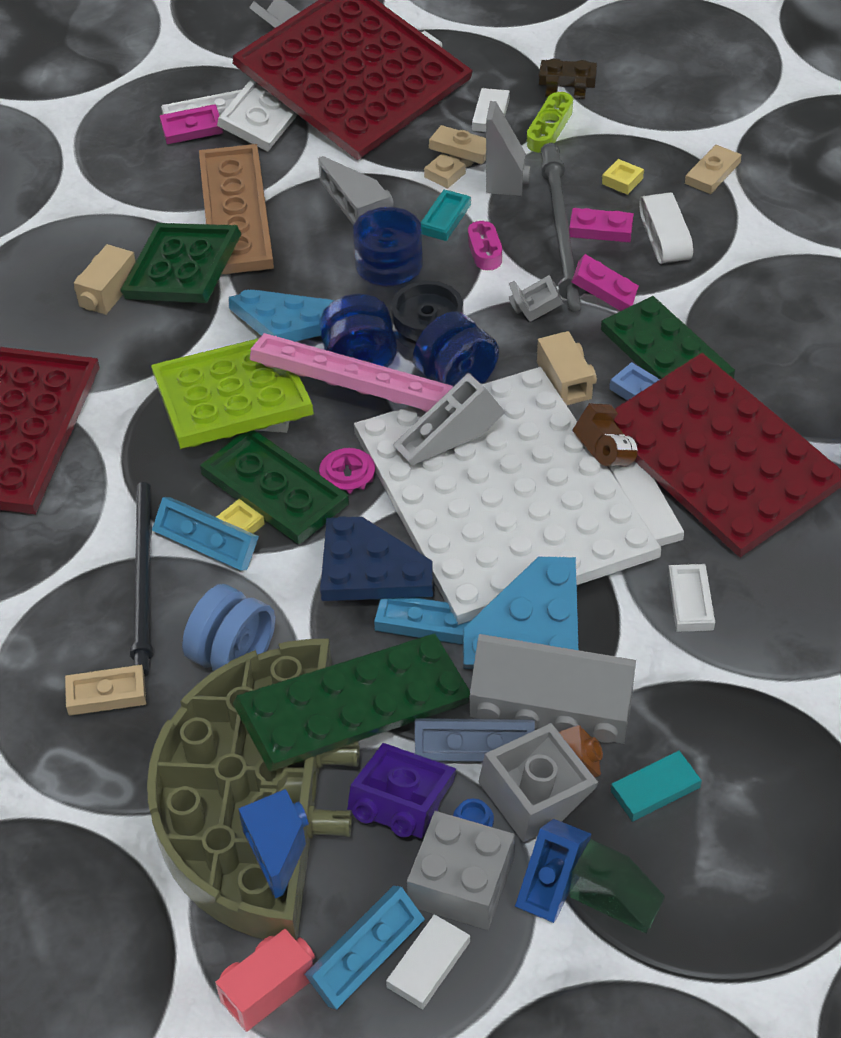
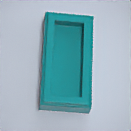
(445, 214)
(655, 785)

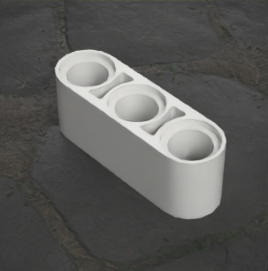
(666, 228)

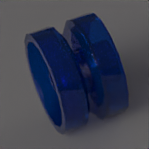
(388, 246)
(359, 329)
(454, 348)

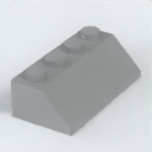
(552, 687)

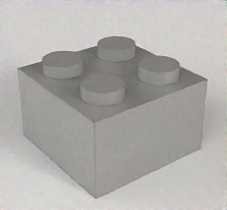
(461, 870)

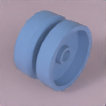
(227, 627)

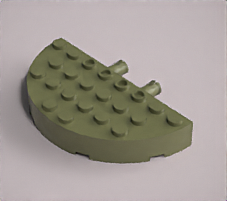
(211, 768)

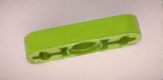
(550, 112)

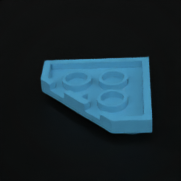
(279, 313)
(532, 608)

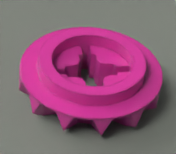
(359, 462)

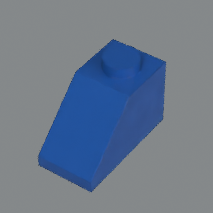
(275, 836)
(550, 869)

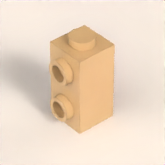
(102, 280)
(566, 367)

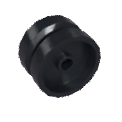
(417, 307)

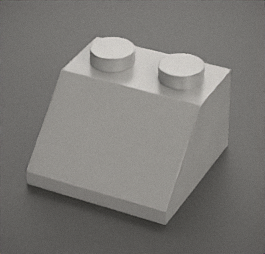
(535, 780)

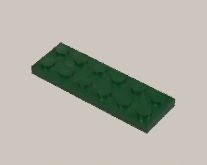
(351, 701)

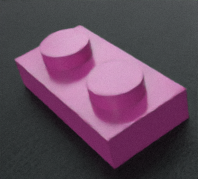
(190, 124)
(601, 225)
(604, 283)

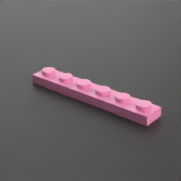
(348, 372)

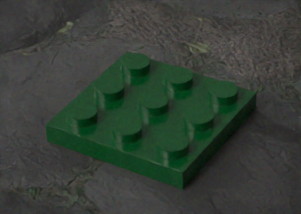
(181, 262)

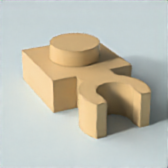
(446, 169)

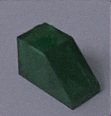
(615, 886)

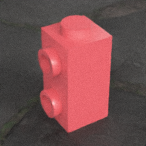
(265, 978)

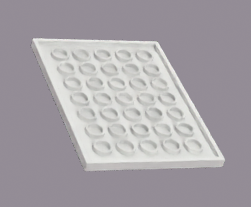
(508, 497)

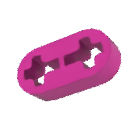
(489, 244)

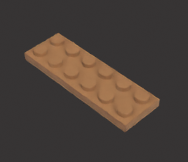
(236, 197)

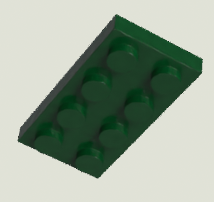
(657, 338)
(275, 485)

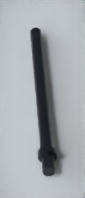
(141, 650)

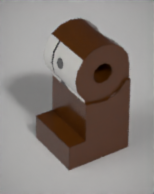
(603, 437)

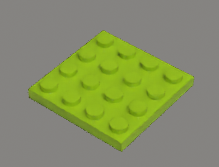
(227, 394)

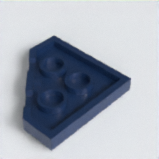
(370, 563)

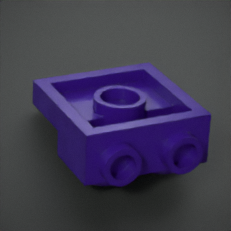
(400, 790)

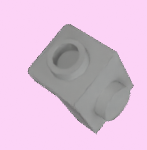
(535, 299)

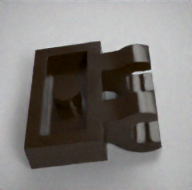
(567, 73)

